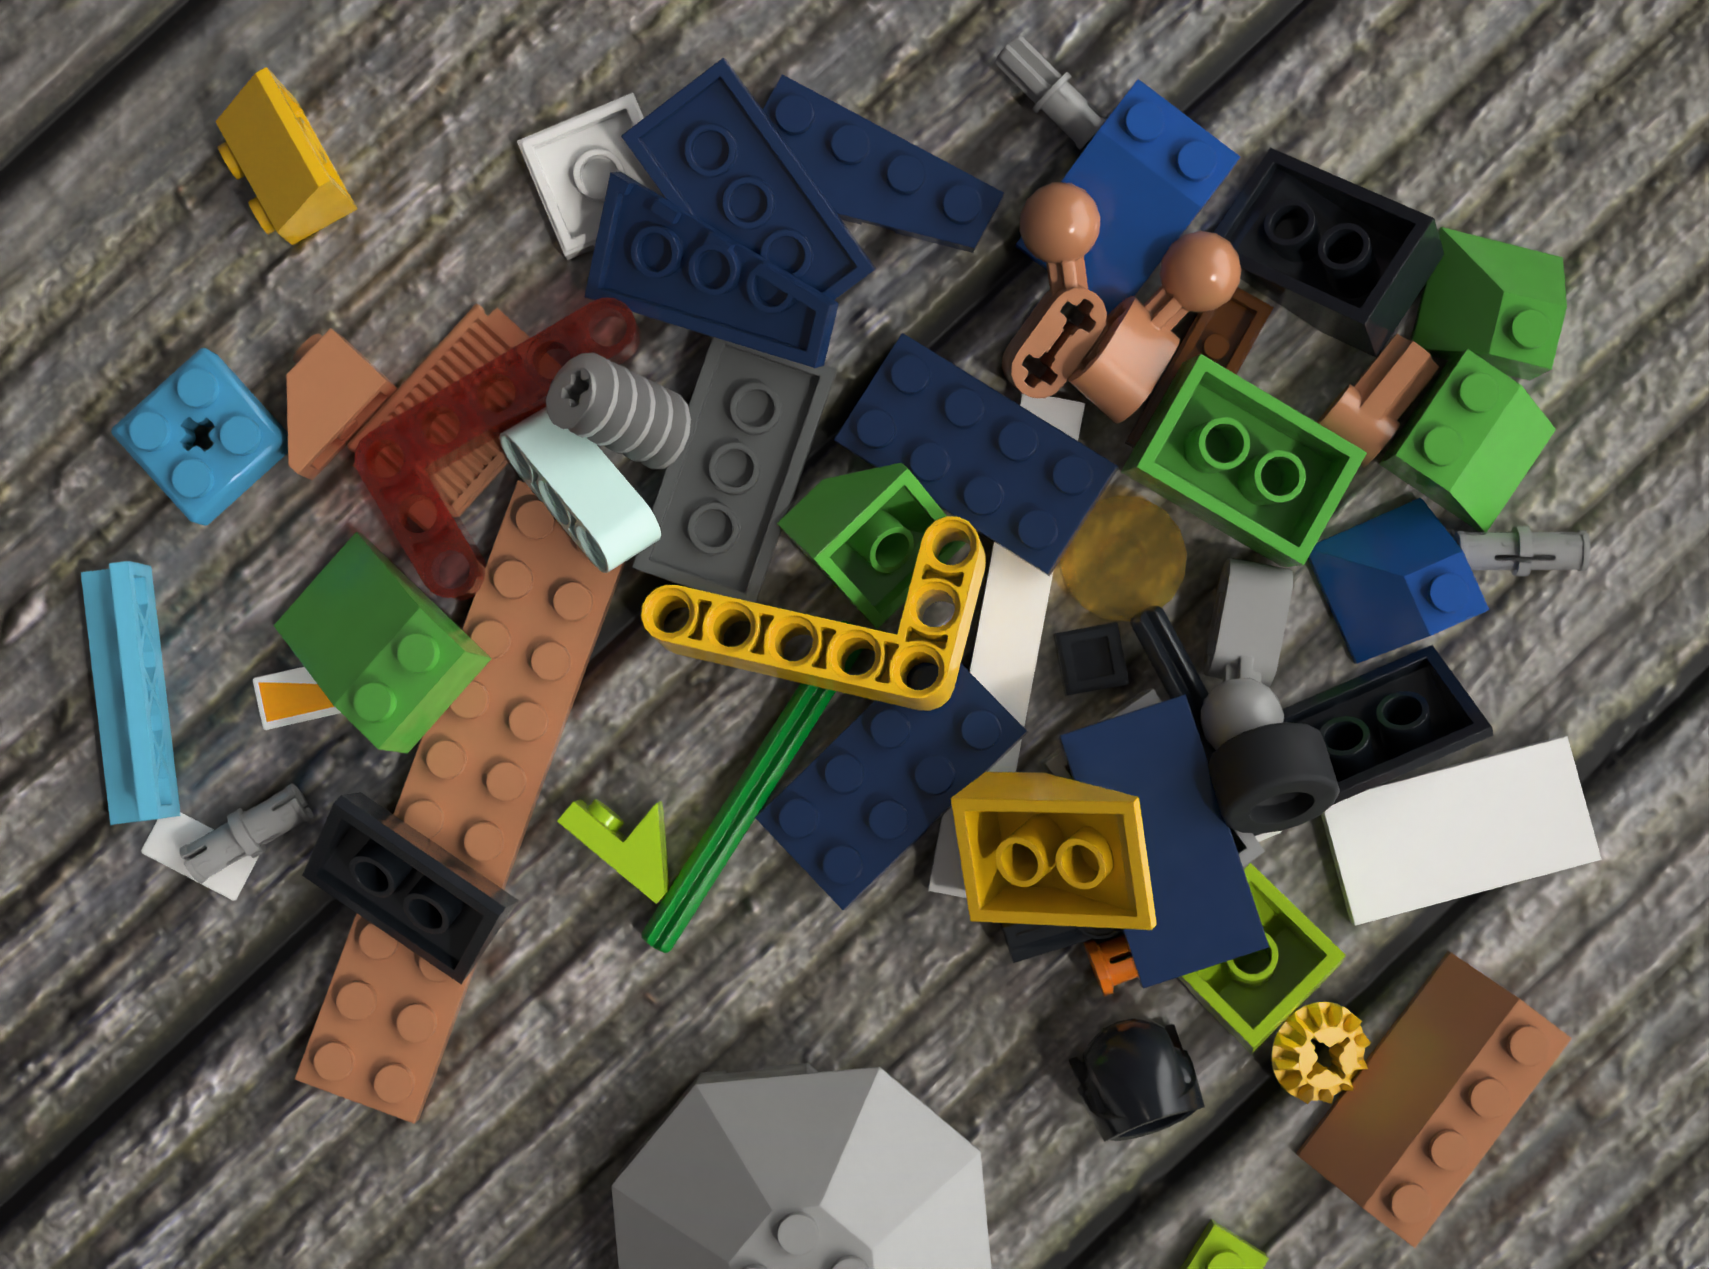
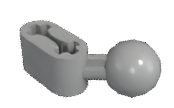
(1245, 649)

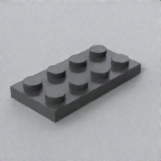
(737, 470)

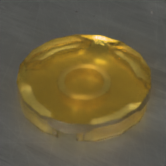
(1124, 559)

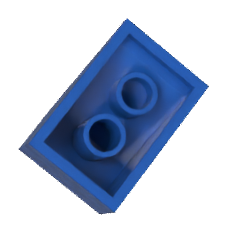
(1149, 181)

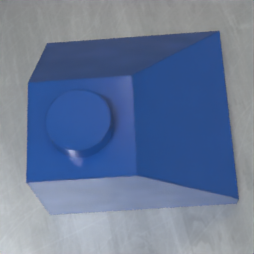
(1395, 580)

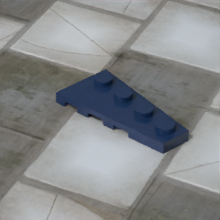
(879, 175)
(701, 279)

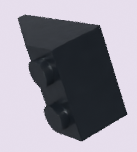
(1331, 249)

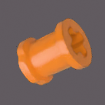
(1110, 974)

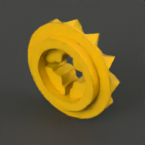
(1295, 1056)

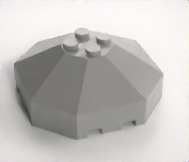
(801, 1177)

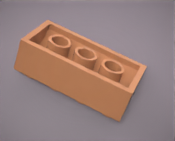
(1433, 1097)

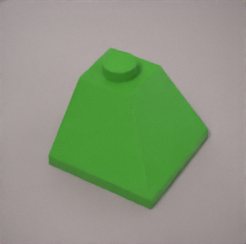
(1494, 302)
(867, 535)

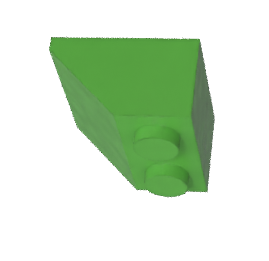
(1470, 440)

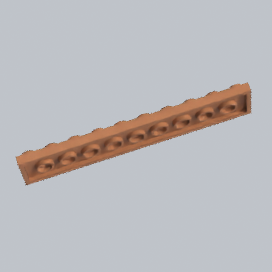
(472, 797)

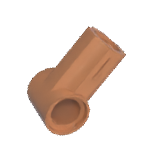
(1370, 408)

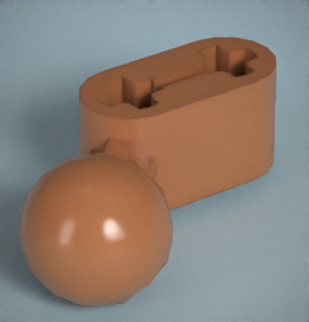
(1060, 229)
(1138, 340)

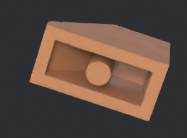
(329, 400)

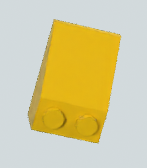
(1052, 852)

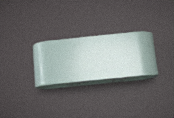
(581, 490)

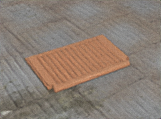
(464, 349)

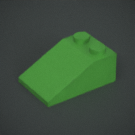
(379, 646)

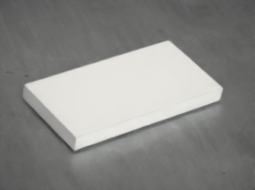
(1460, 830)

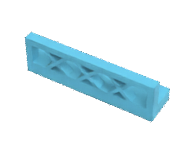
(130, 693)

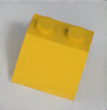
(282, 161)

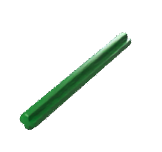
(737, 813)

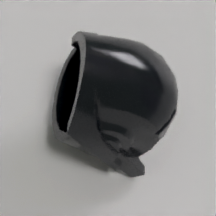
(1136, 1079)

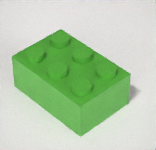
(1244, 462)

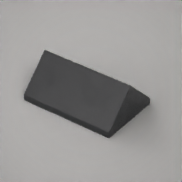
(1392, 720)
(407, 885)

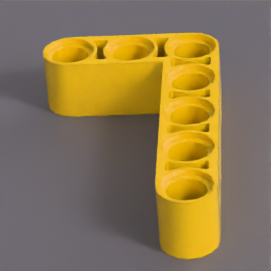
(835, 640)

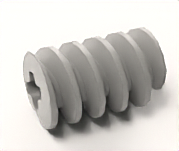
(619, 410)

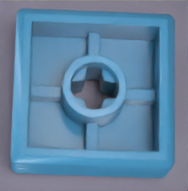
(163, 428)

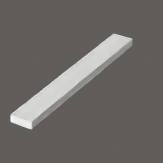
(1006, 644)

